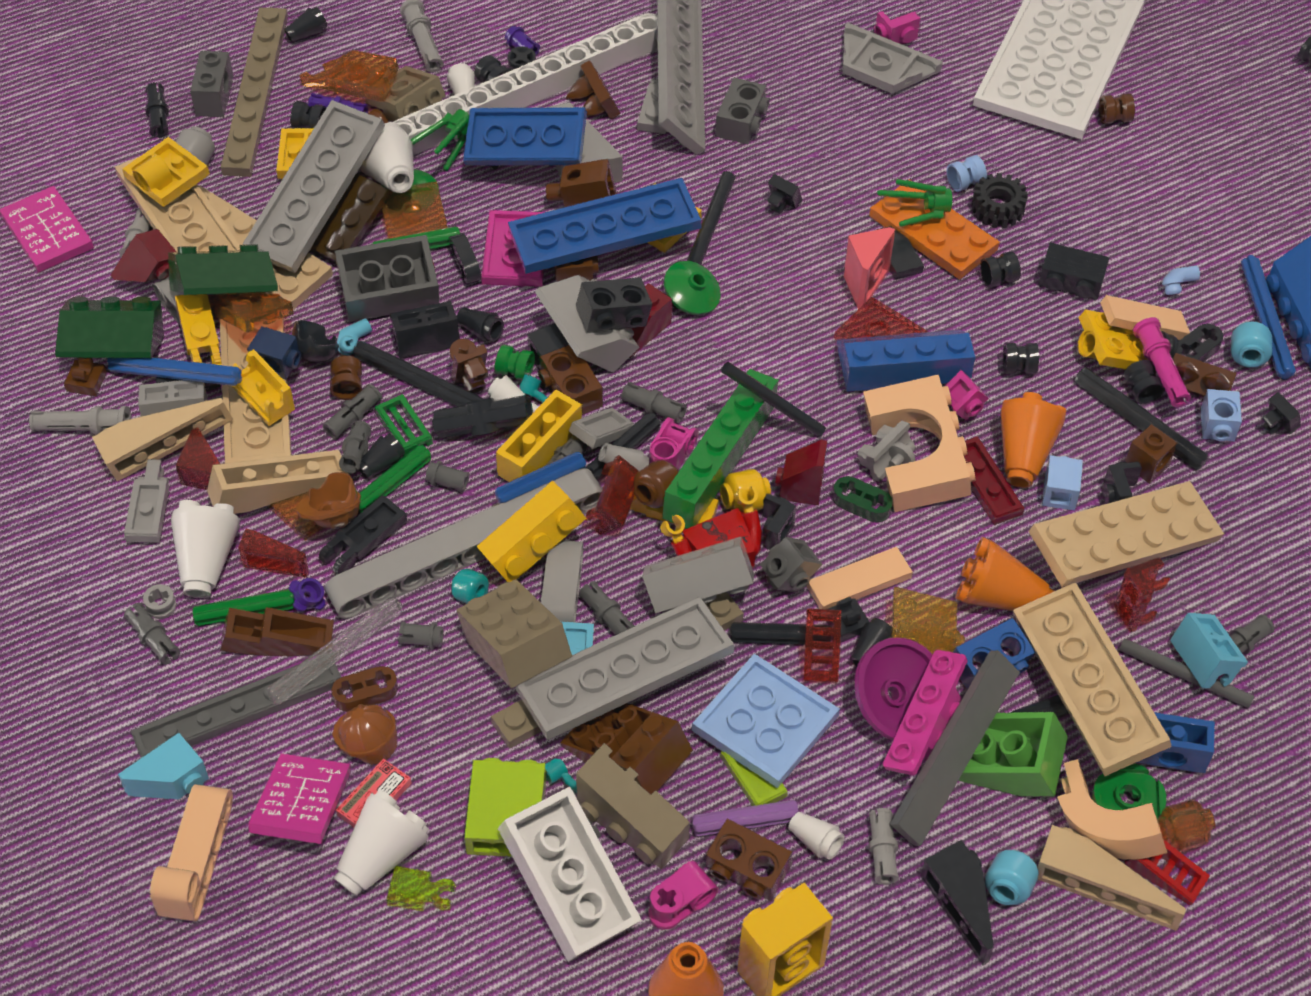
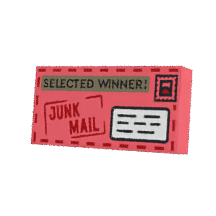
(382, 777)

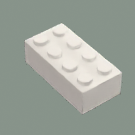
(569, 873)

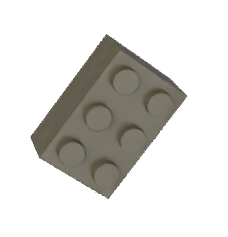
(514, 633)

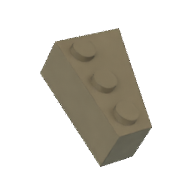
(629, 811)

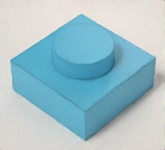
(578, 635)

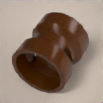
(1116, 108)
(346, 377)

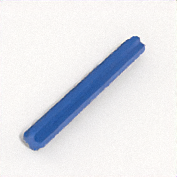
(1268, 316)
(177, 370)

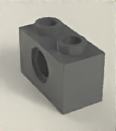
(212, 84)

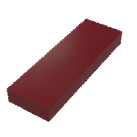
(990, 485)

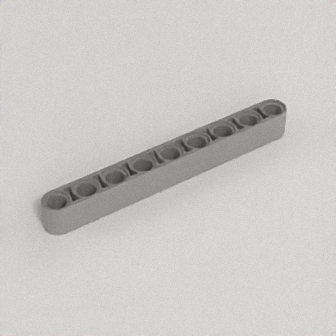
(440, 552)

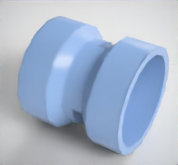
(966, 173)

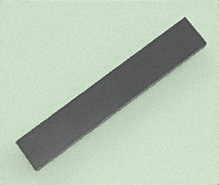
(226, 711)
(955, 748)

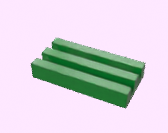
(413, 442)

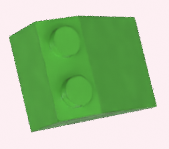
(1019, 754)

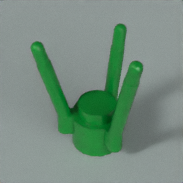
(456, 129)
(936, 198)

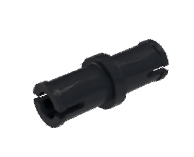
(156, 110)

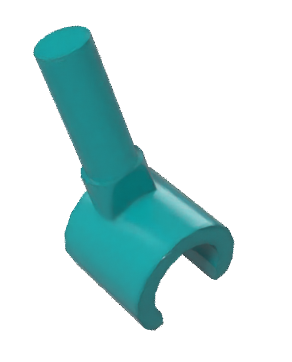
(530, 386)
(557, 770)

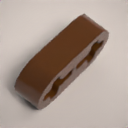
(364, 688)

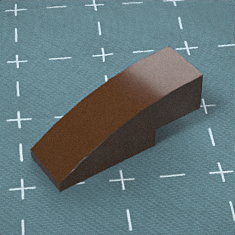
(274, 633)

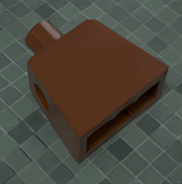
(583, 183)

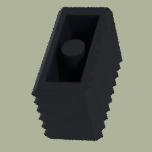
(1073, 271)

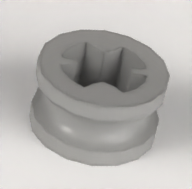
(152, 607)

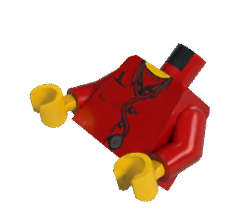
(720, 529)

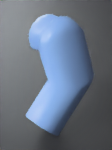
(1180, 275)

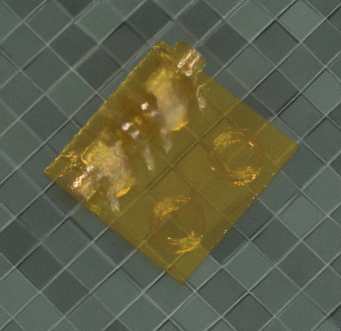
(926, 620)

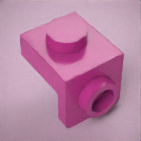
(900, 30)
(965, 396)

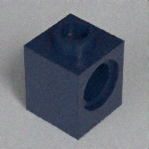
(277, 349)

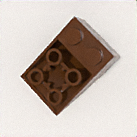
(638, 740)

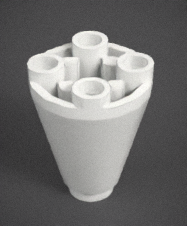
(391, 159)
(202, 544)
(378, 842)

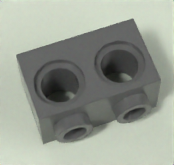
(741, 111)

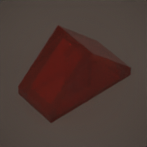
(196, 461)

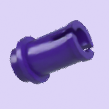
(516, 38)

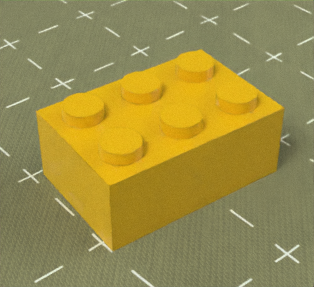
(784, 942)

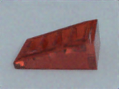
(270, 555)
(829, 616)

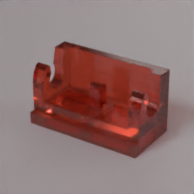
(615, 496)
(1137, 592)

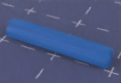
(540, 477)

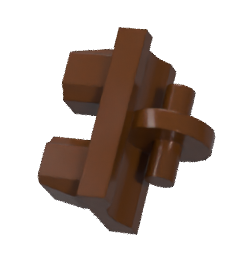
(468, 365)

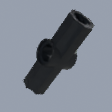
(482, 416)

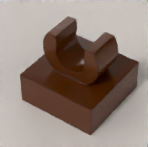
(85, 377)

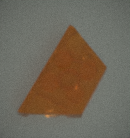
(356, 75)
(250, 307)

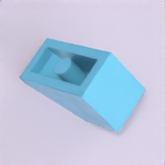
(165, 771)

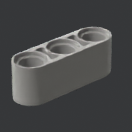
(563, 580)

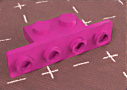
(927, 713)

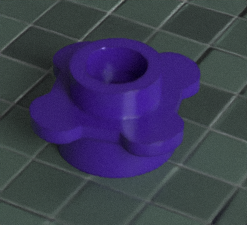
(313, 589)

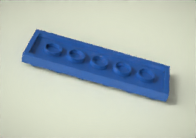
(604, 225)

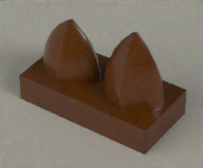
(593, 84)
(1202, 376)

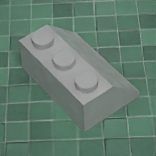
(603, 348)

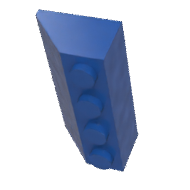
(1291, 288)
(901, 358)

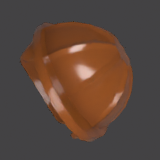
(332, 503)
(367, 733)

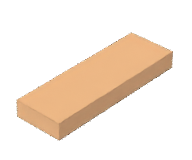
(1128, 313)
(860, 578)

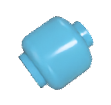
(1251, 344)
(1011, 877)

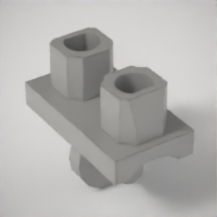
(892, 449)

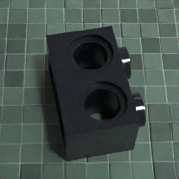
(613, 304)

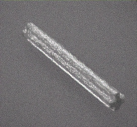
(334, 651)

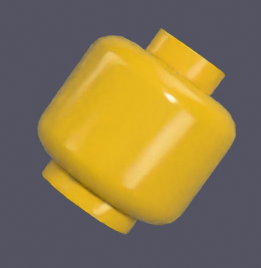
(743, 480)

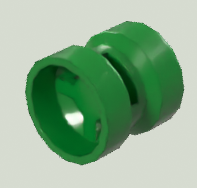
(514, 362)

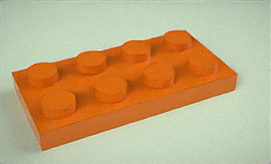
(949, 241)

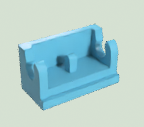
(1207, 649)

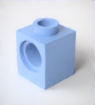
(1221, 415)
(1062, 482)

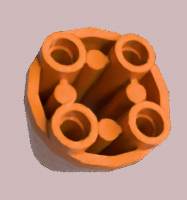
(1028, 435)
(998, 579)
(686, 973)

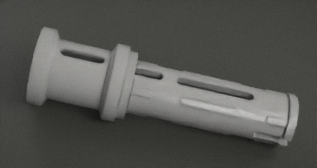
(419, 26)
(94, 420)

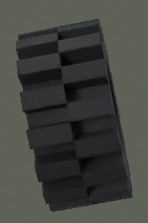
(999, 212)

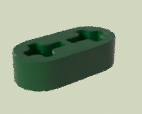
(862, 499)

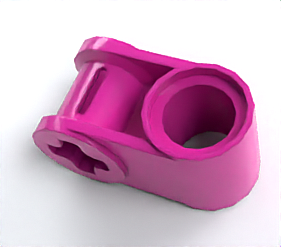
(673, 443)
(685, 892)

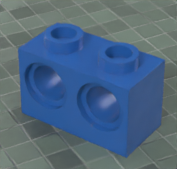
(1004, 635)

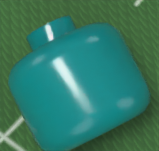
(469, 585)

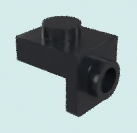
(1119, 479)

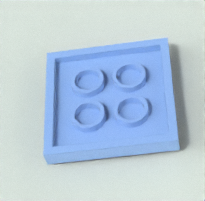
(765, 720)

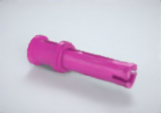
(1158, 351)

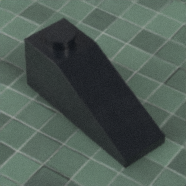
(959, 886)

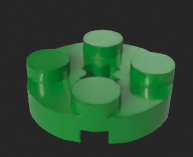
(1131, 779)

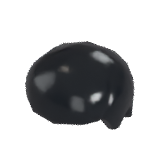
(313, 341)

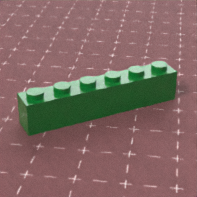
(717, 453)

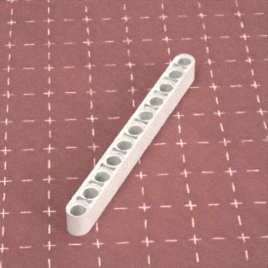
(541, 77)

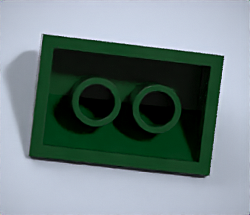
(221, 270)
(109, 328)

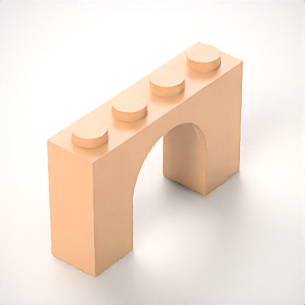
(925, 406)

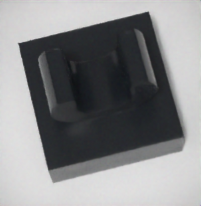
(783, 194)
(1281, 414)
(851, 618)

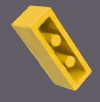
(538, 437)
(531, 532)

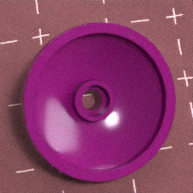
(892, 666)

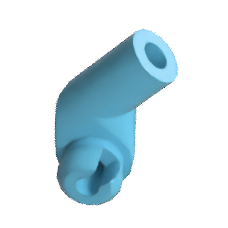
(349, 336)

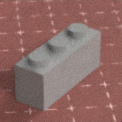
(699, 574)

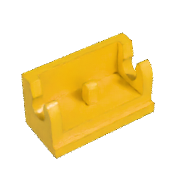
(264, 389)

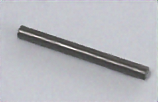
(1182, 671)

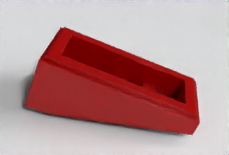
(1148, 869)

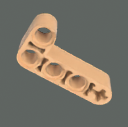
(183, 885)

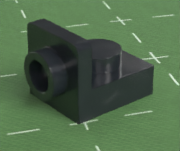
(779, 521)

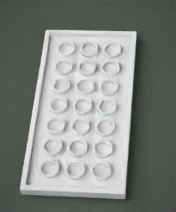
(1058, 61)

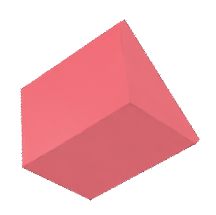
(867, 262)

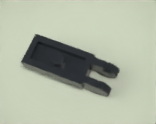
(363, 534)

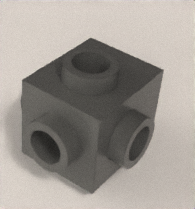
(790, 565)

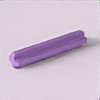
(748, 817)

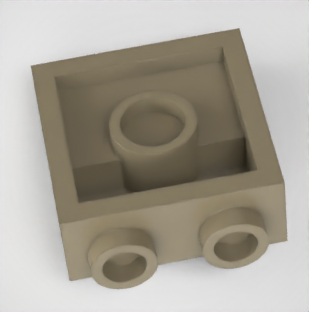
(410, 93)

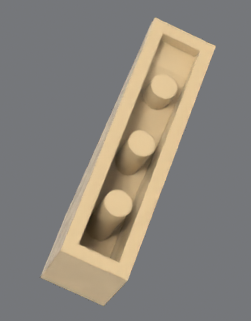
(154, 436)
(270, 480)
(1090, 871)

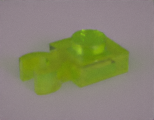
(414, 888)

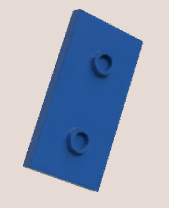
(525, 136)

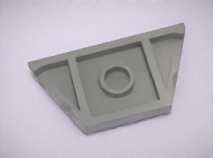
(884, 61)

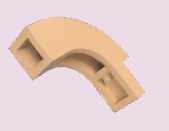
(1122, 833)

